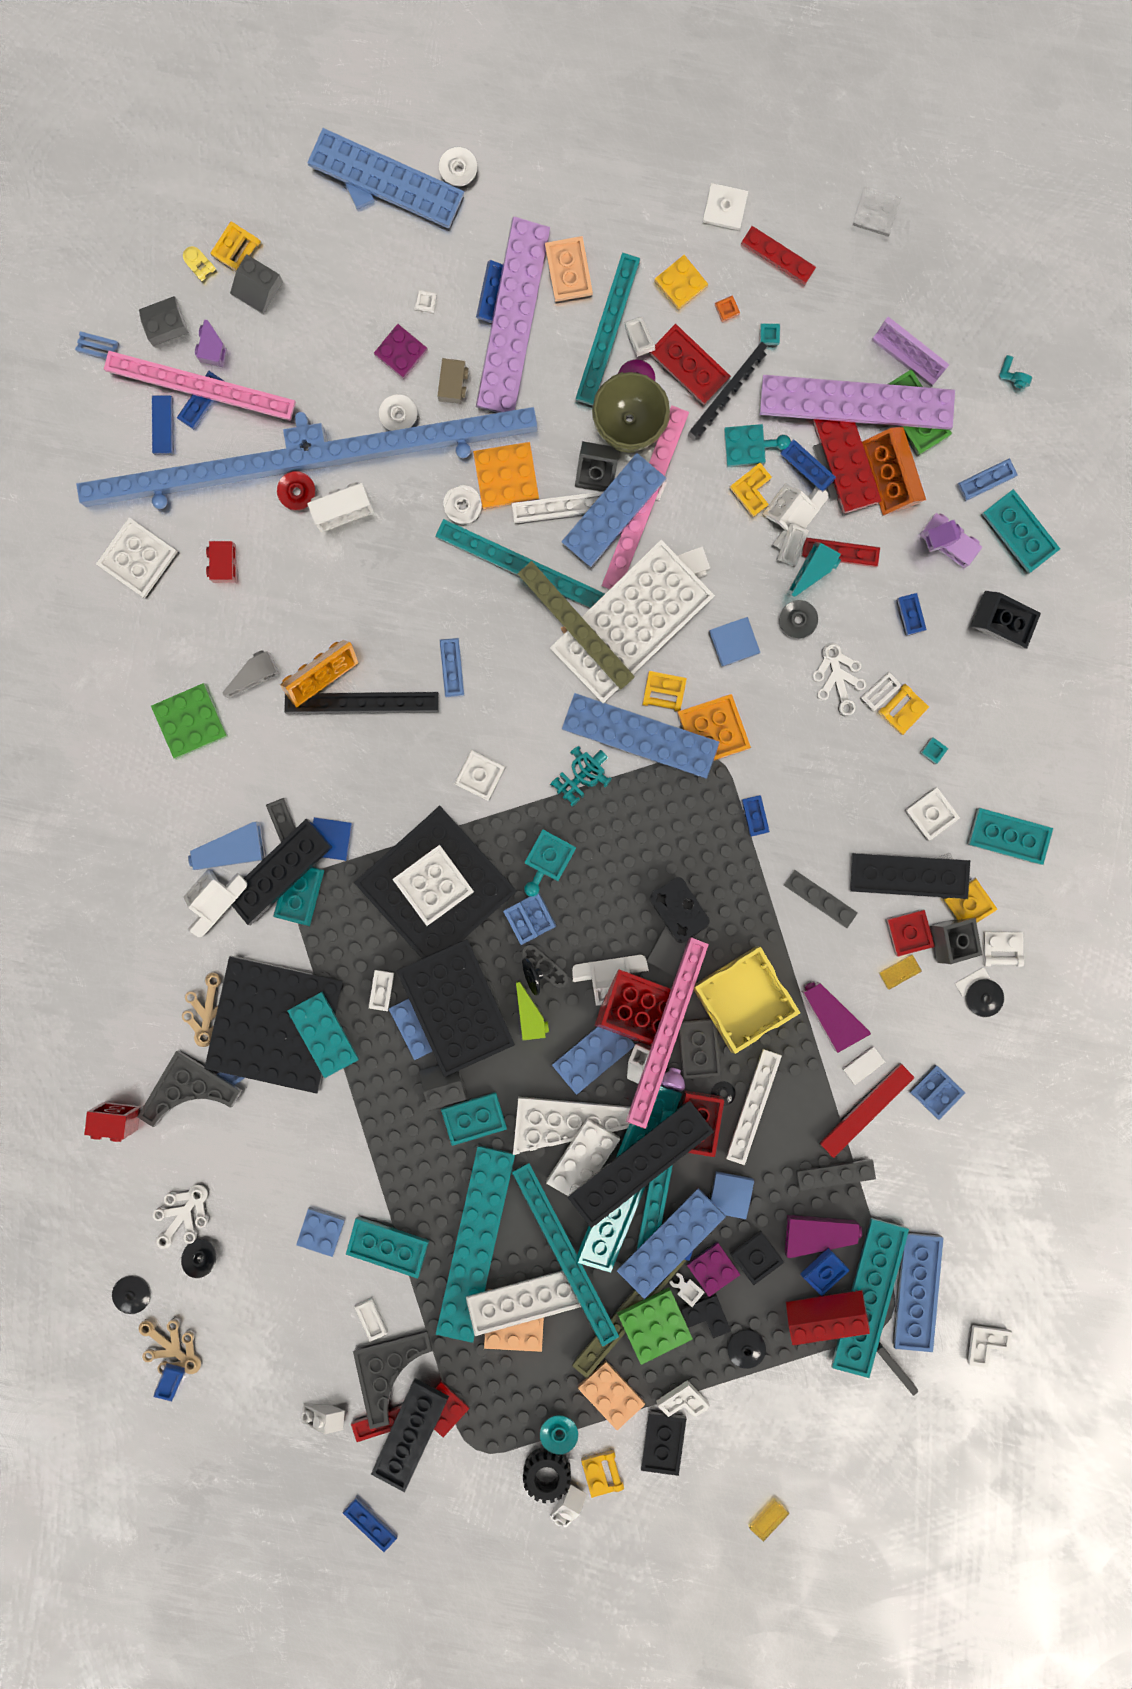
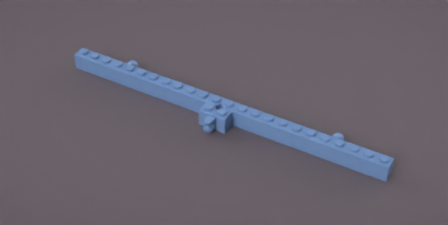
(295, 458)

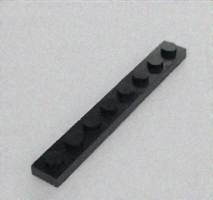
(366, 703)

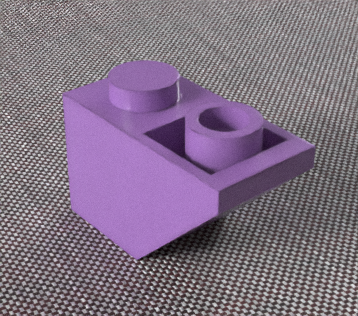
(210, 347)
(942, 535)

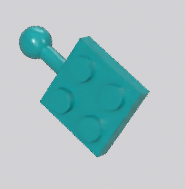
(747, 445)
(549, 857)

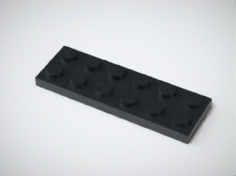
(280, 870)
(910, 875)
(409, 1435)

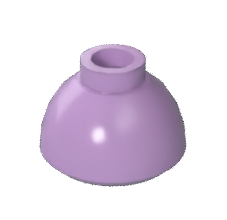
(673, 1080)

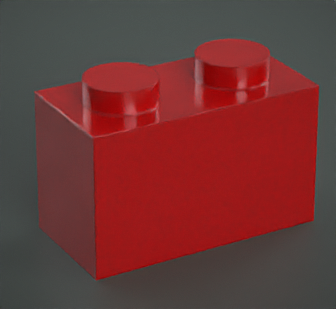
(221, 561)

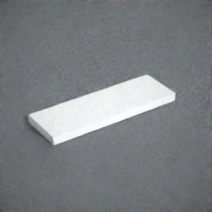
(520, 1302)

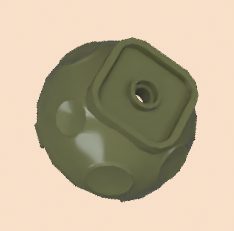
(635, 397)

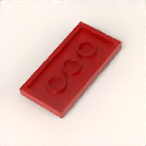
(689, 364)

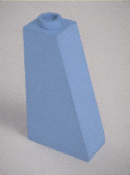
(233, 848)

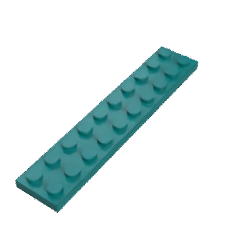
(605, 1239)
(475, 1240)

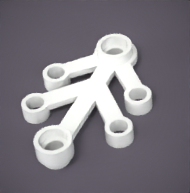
(838, 676)
(183, 1213)

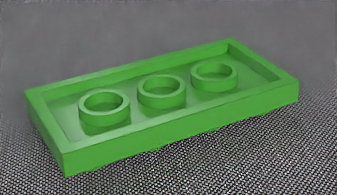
(920, 438)

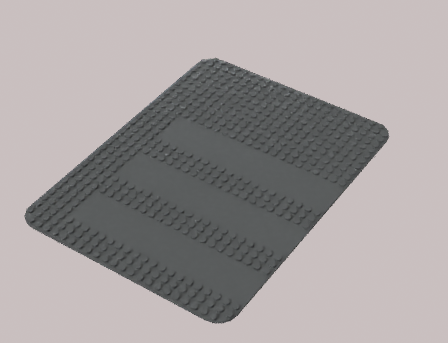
(627, 845)

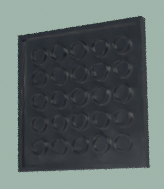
(488, 883)
(254, 1030)

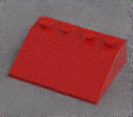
(633, 1007)

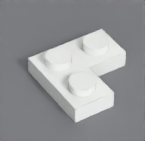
(985, 1339)
(683, 1396)

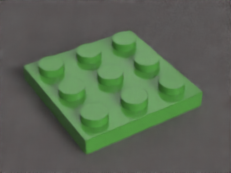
(189, 721)
(655, 1325)

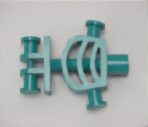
(595, 762)

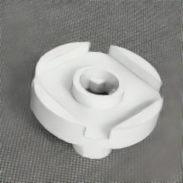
(453, 510)

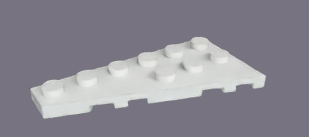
(558, 1121)

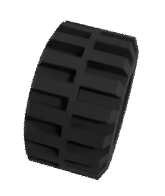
(546, 1490)

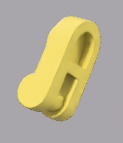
(194, 258)

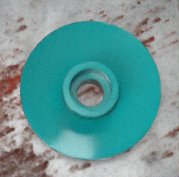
(559, 1443)

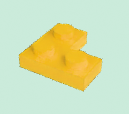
(747, 489)

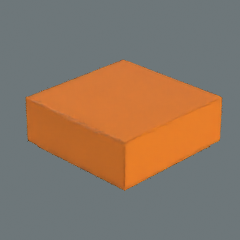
(727, 308)

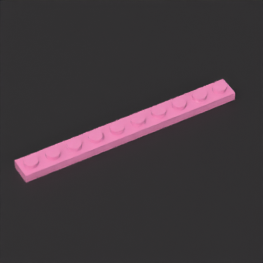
(199, 385)
(633, 531)
(667, 1033)

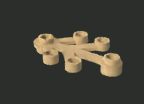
(206, 1013)
(172, 1348)

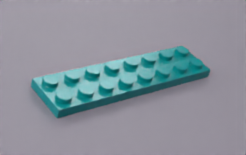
(876, 1279)

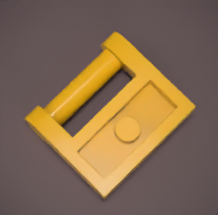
(230, 243)
(667, 685)
(908, 713)
(596, 1475)

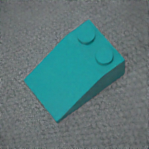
(816, 565)

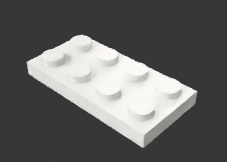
(583, 1157)

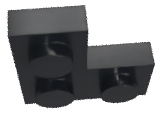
(709, 1311)

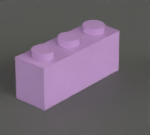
(961, 551)

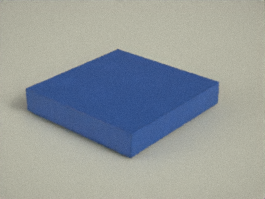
(338, 836)
(825, 1272)

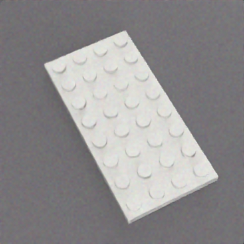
(636, 617)

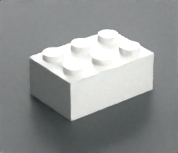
(340, 506)

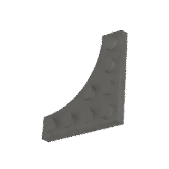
(182, 1082)
(379, 1368)

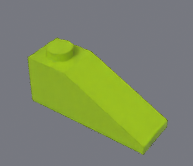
(531, 1018)

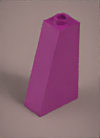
(836, 1020)
(817, 1234)

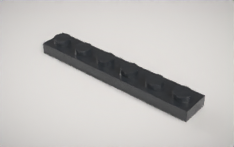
(733, 385)

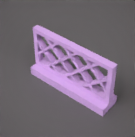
(910, 351)

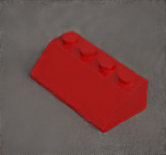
(827, 1317)

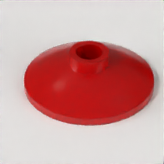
(289, 483)

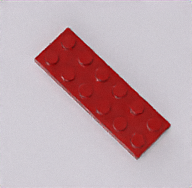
(848, 464)

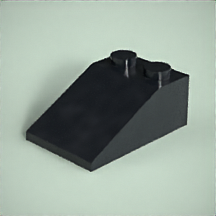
(1006, 619)

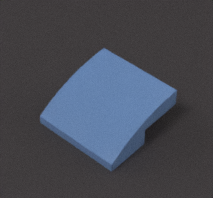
(734, 641)
(529, 918)
(937, 1092)
(732, 1194)

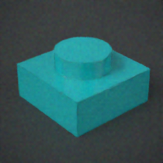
(770, 334)
(934, 750)

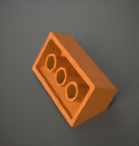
(894, 470)

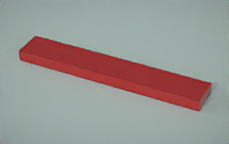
(866, 1110)

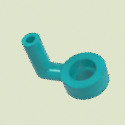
(1019, 379)

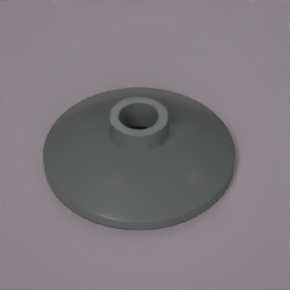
(808, 617)

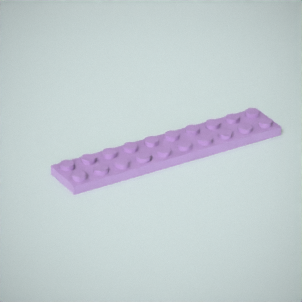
(512, 316)
(857, 402)

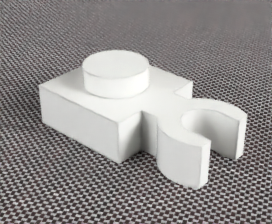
(688, 1291)

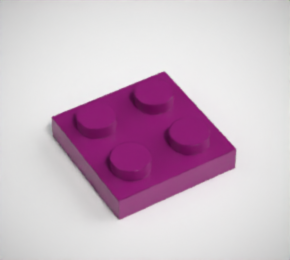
(400, 351)
(713, 1269)

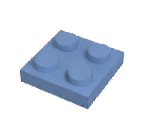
(320, 1232)

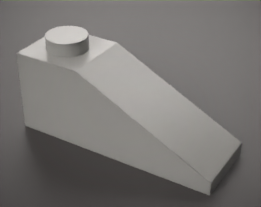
(255, 671)

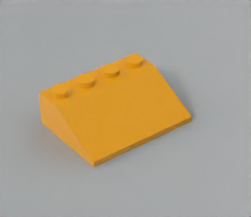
(320, 672)

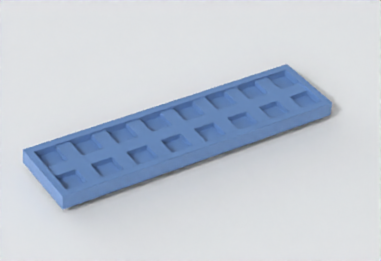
(385, 178)
(640, 735)

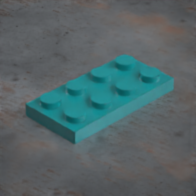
(1021, 531)
(1010, 836)
(323, 1034)
(387, 1247)

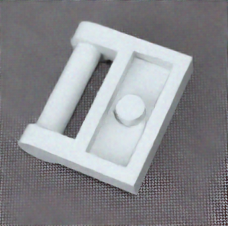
(1003, 942)

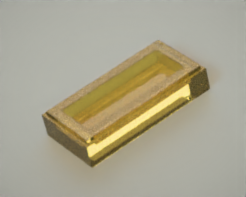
(900, 972)
(769, 1520)

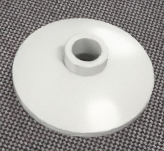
(456, 158)
(397, 404)

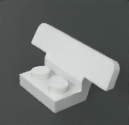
(794, 507)
(211, 899)
(604, 971)

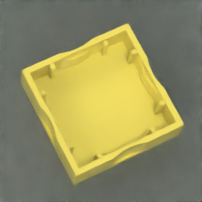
(745, 999)

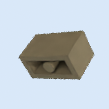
(451, 381)

